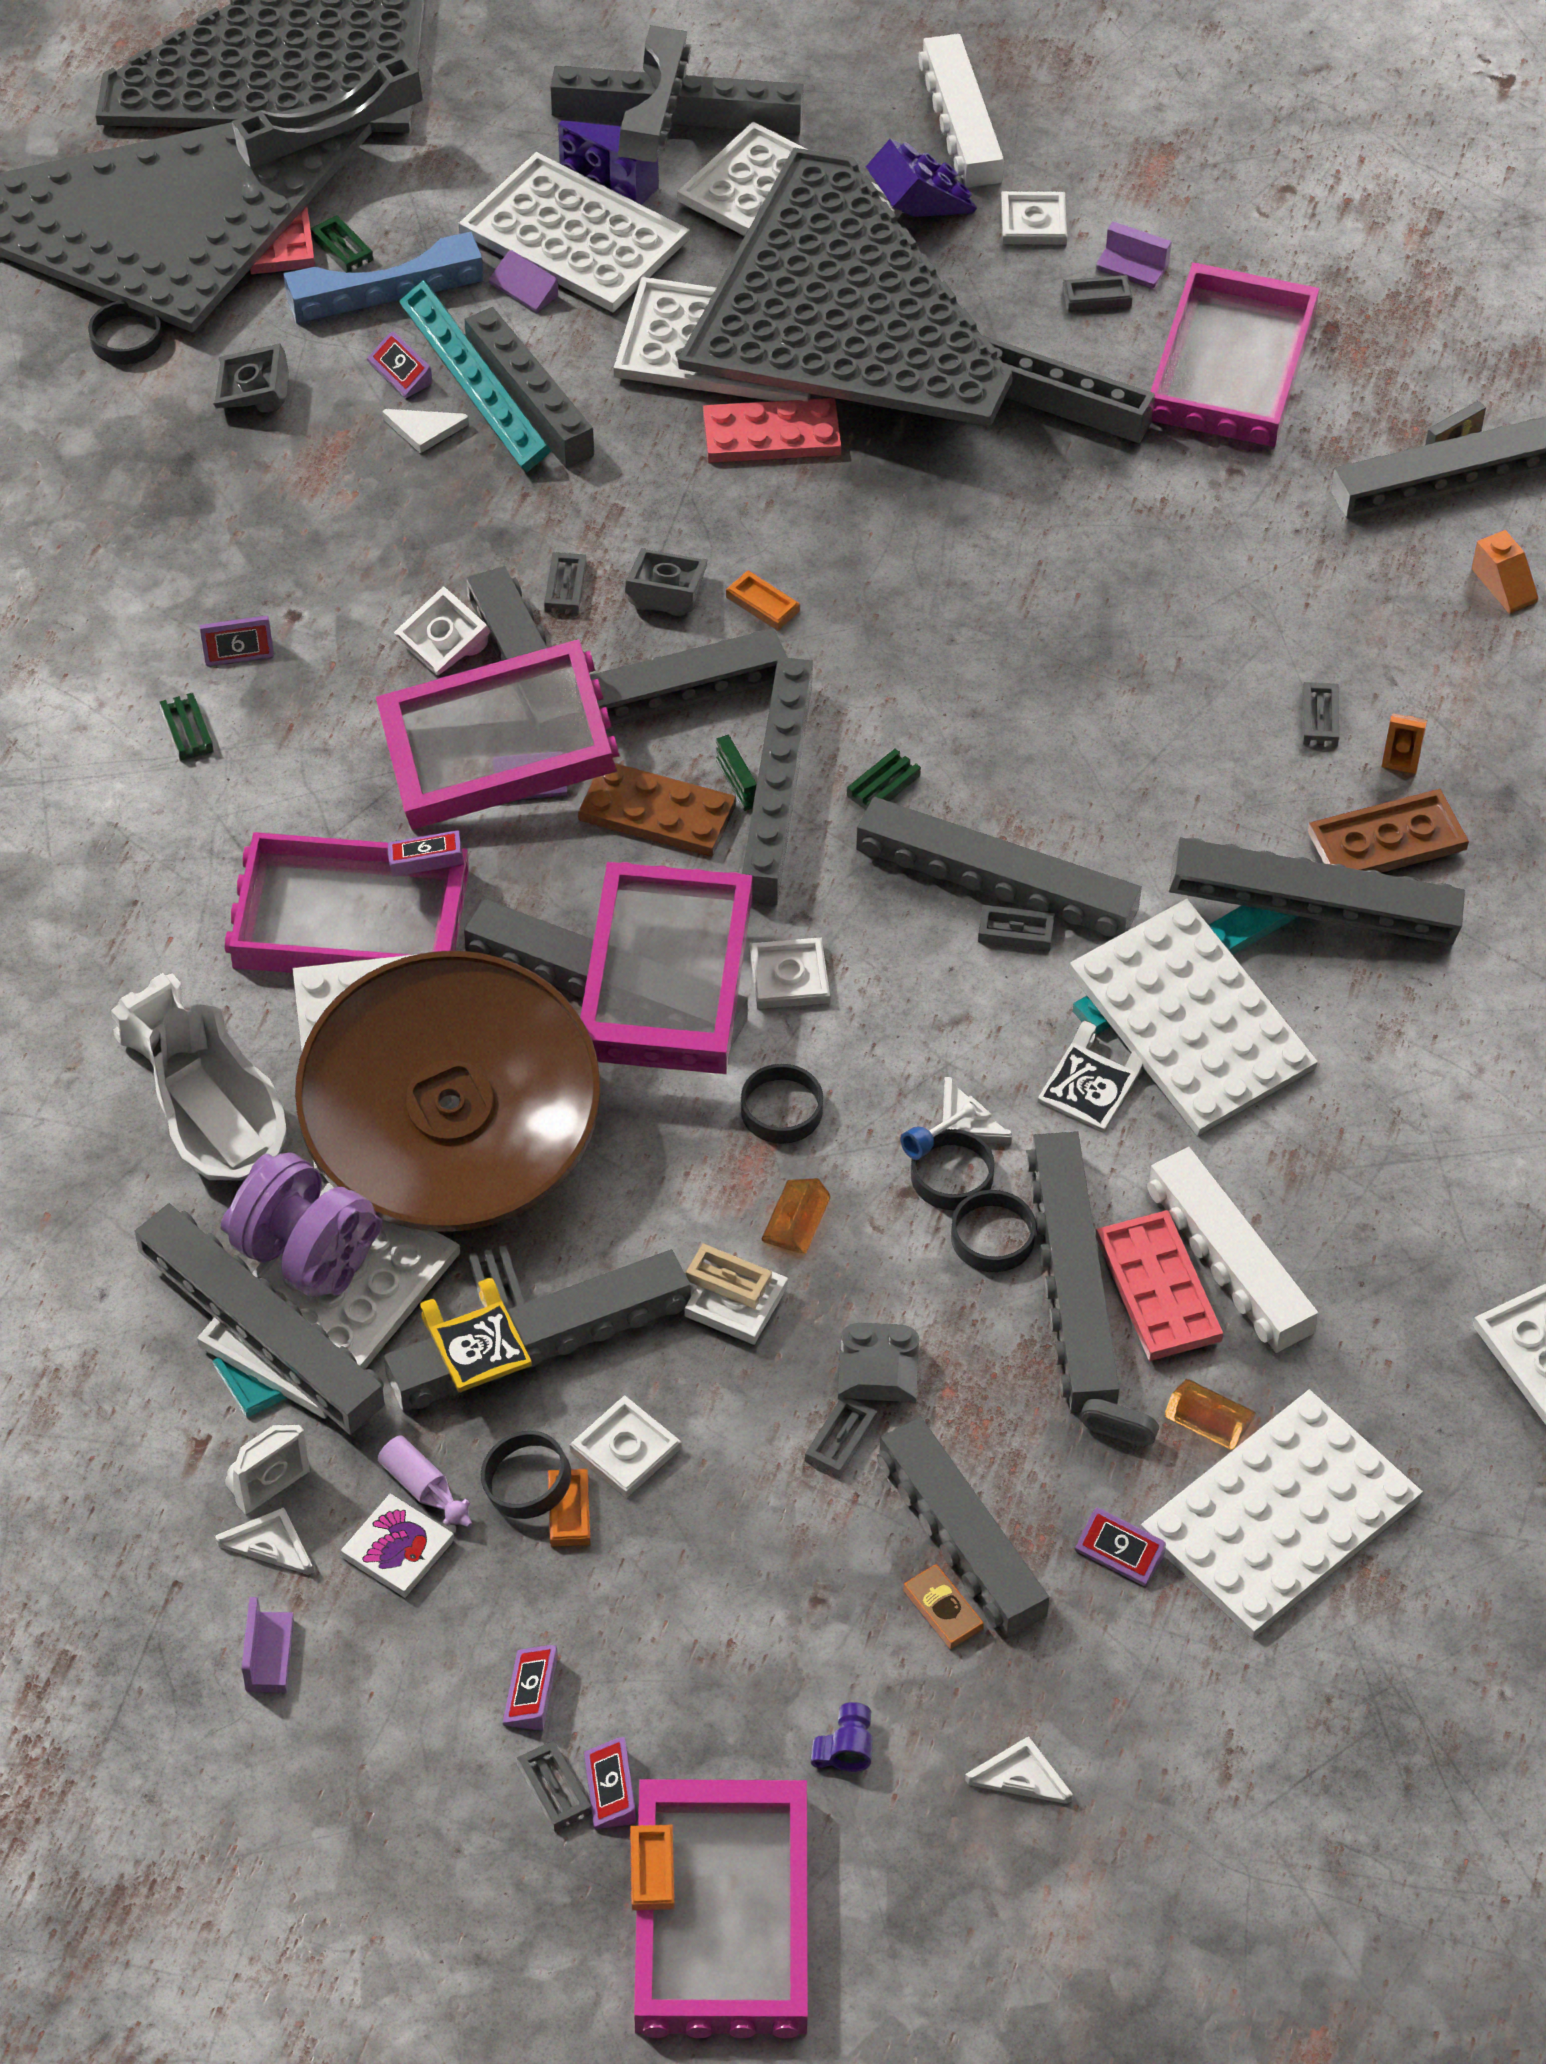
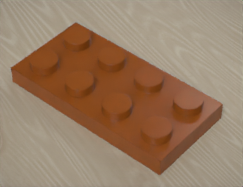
(658, 809)
(1390, 834)

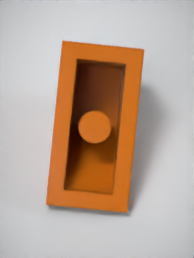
(1505, 571)
(1404, 743)

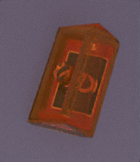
(797, 1215)
(1209, 1413)

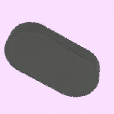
(1119, 1422)

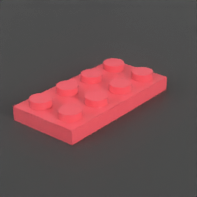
(290, 250)
(771, 430)
(1159, 1285)

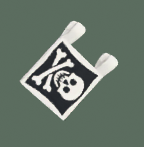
(1088, 1083)

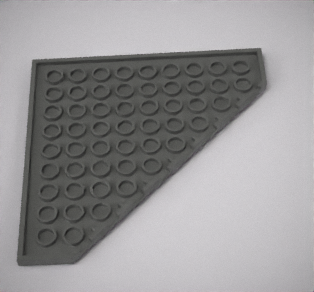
(262, 59)
(162, 217)
(844, 305)

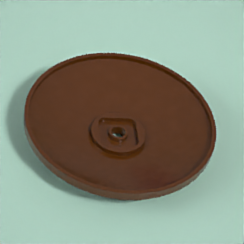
(436, 1031)

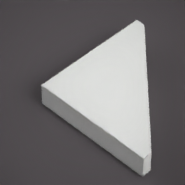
(424, 428)
(980, 1124)
(269, 1540)
(1021, 1772)

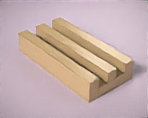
(725, 1281)

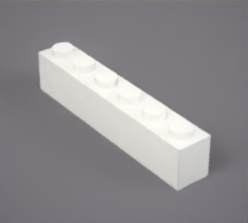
(961, 110)
(1232, 1250)

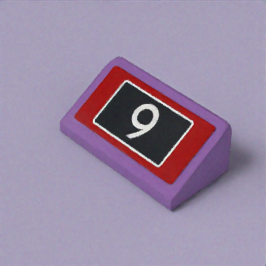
(400, 365)
(236, 641)
(425, 853)
(1121, 1546)
(531, 1687)
(610, 1784)

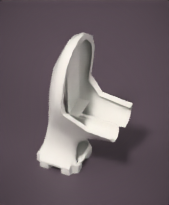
(214, 1098)

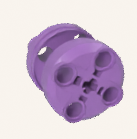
(284, 1214)

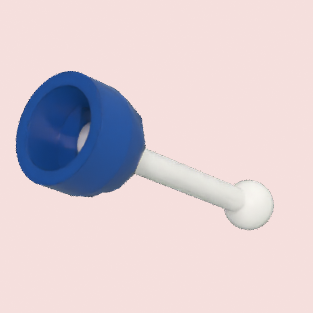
(919, 1140)

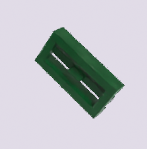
(337, 247)
(179, 706)
(736, 772)
(879, 776)

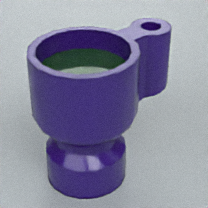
(850, 1744)

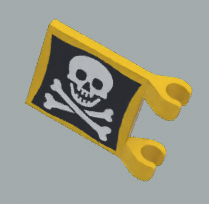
(478, 1343)

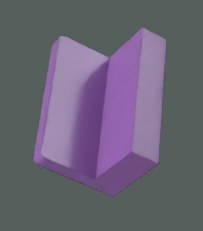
(1135, 254)
(267, 1649)

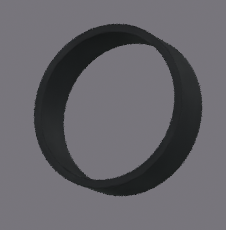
(127, 355)
(781, 1134)
(958, 1138)
(1000, 1199)
(506, 1447)

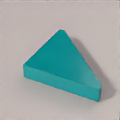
(247, 1390)

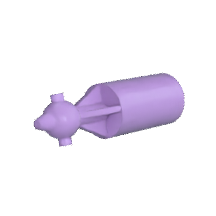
(422, 1480)

